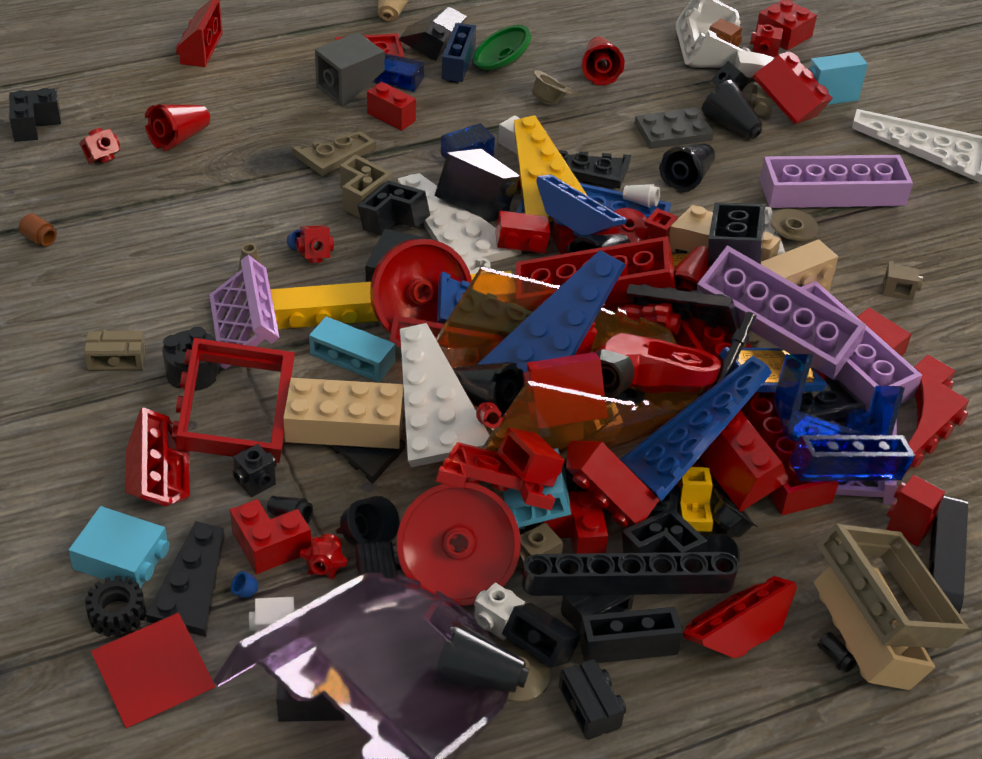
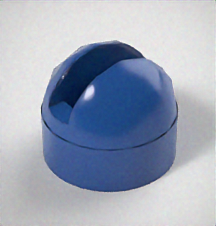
(291, 239)
(244, 585)

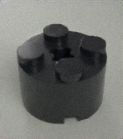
(174, 358)

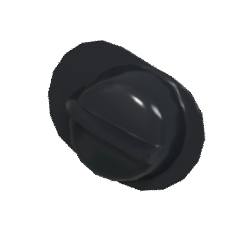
(727, 517)
(369, 521)

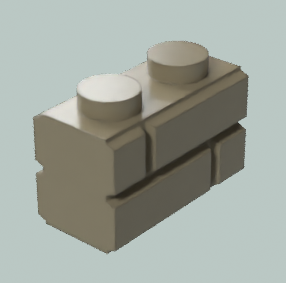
(115, 350)

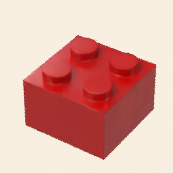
(795, 21)

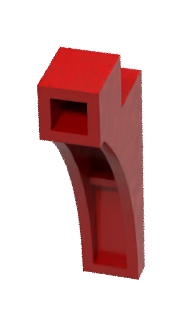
(937, 408)

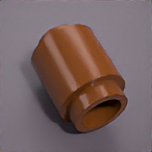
(37, 230)

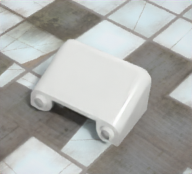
(698, 44)

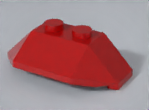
(154, 464)
(743, 618)

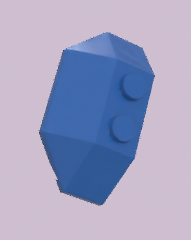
(574, 208)

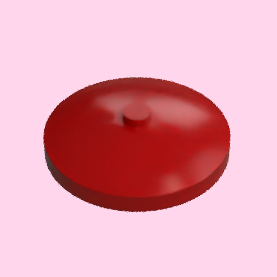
(409, 278)
(458, 541)

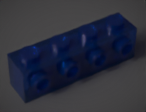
(851, 457)

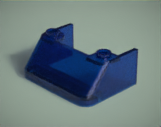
(788, 399)

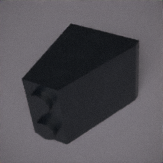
(477, 183)

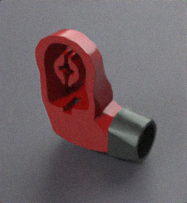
(654, 366)

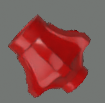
(324, 556)

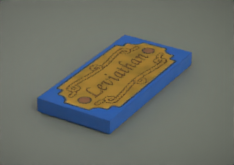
(774, 359)

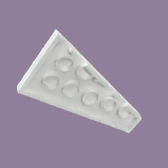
(940, 145)
(456, 227)
(434, 400)

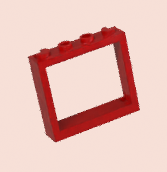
(238, 356)

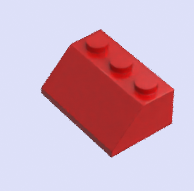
(201, 35)
(793, 87)
(743, 463)
(609, 482)

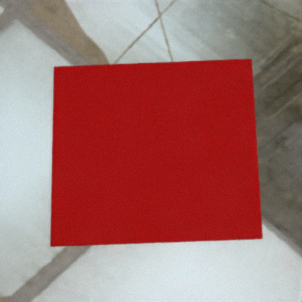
(152, 670)

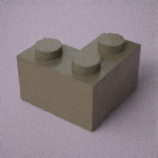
(359, 180)

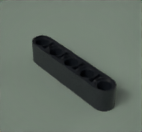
(949, 549)

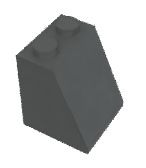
(347, 67)

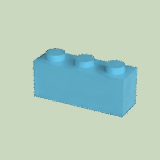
(352, 349)

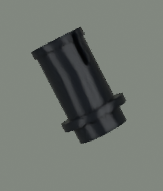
(837, 652)

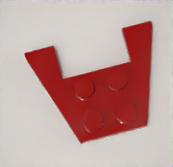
(479, 464)

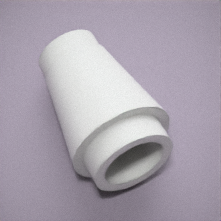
(645, 195)

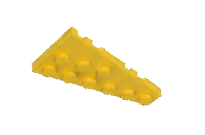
(536, 158)

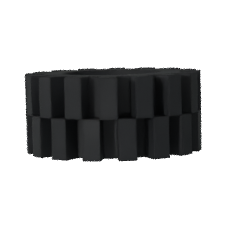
(116, 620)

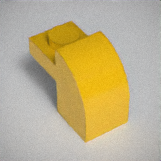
(695, 498)

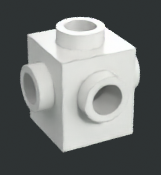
(494, 608)

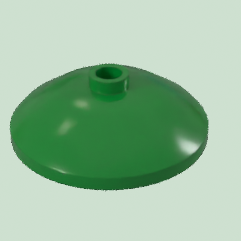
(502, 48)

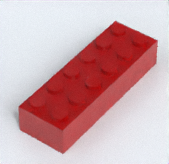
(645, 260)

